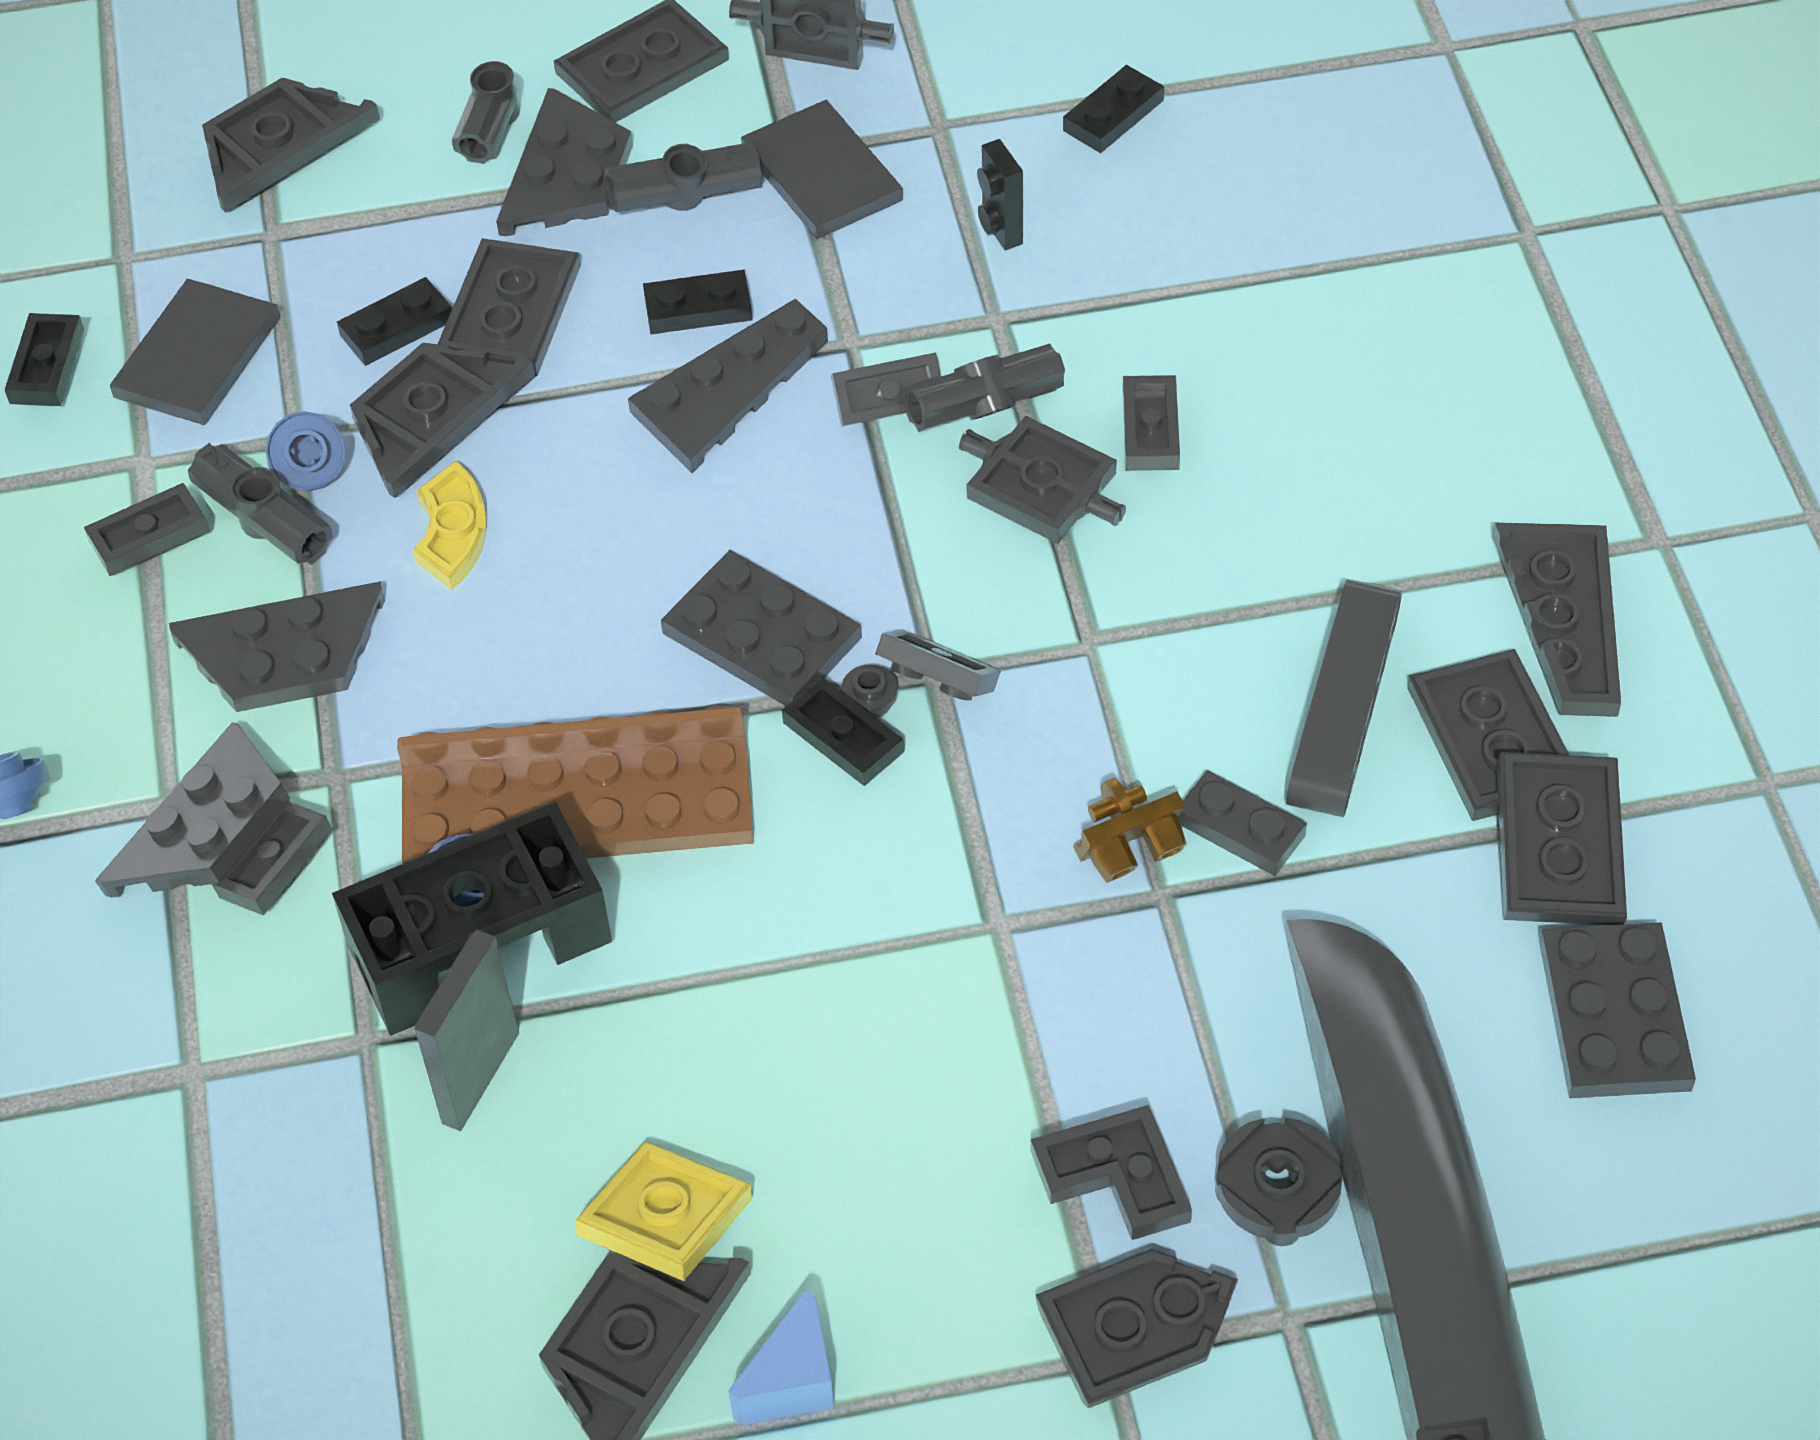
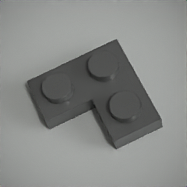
(1119, 1154)

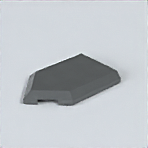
(1134, 1323)

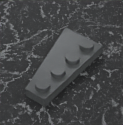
(716, 389)

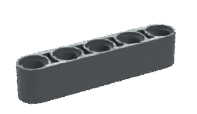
(1344, 698)

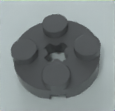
(1273, 1212)

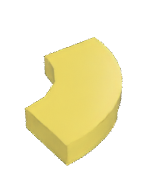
(455, 525)

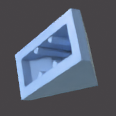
(787, 1372)

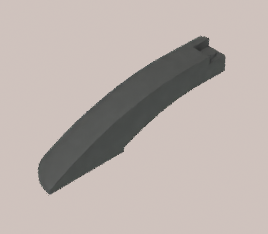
(1413, 1191)

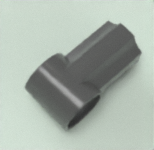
(487, 112)

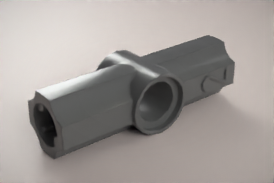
(682, 177)
(984, 387)
(260, 503)

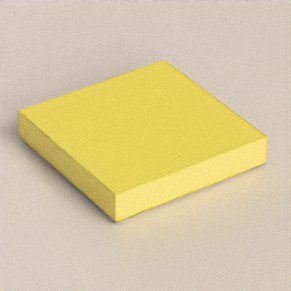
(664, 1210)

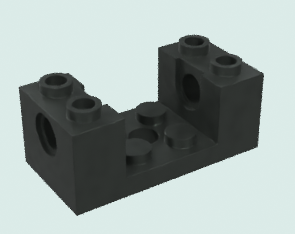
(409, 928)

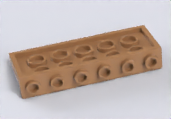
(617, 780)

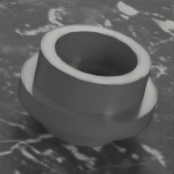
(876, 700)

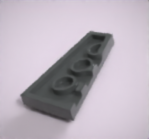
(1568, 608)

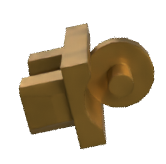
(1108, 841)

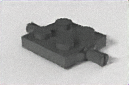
(814, 29)
(1041, 479)

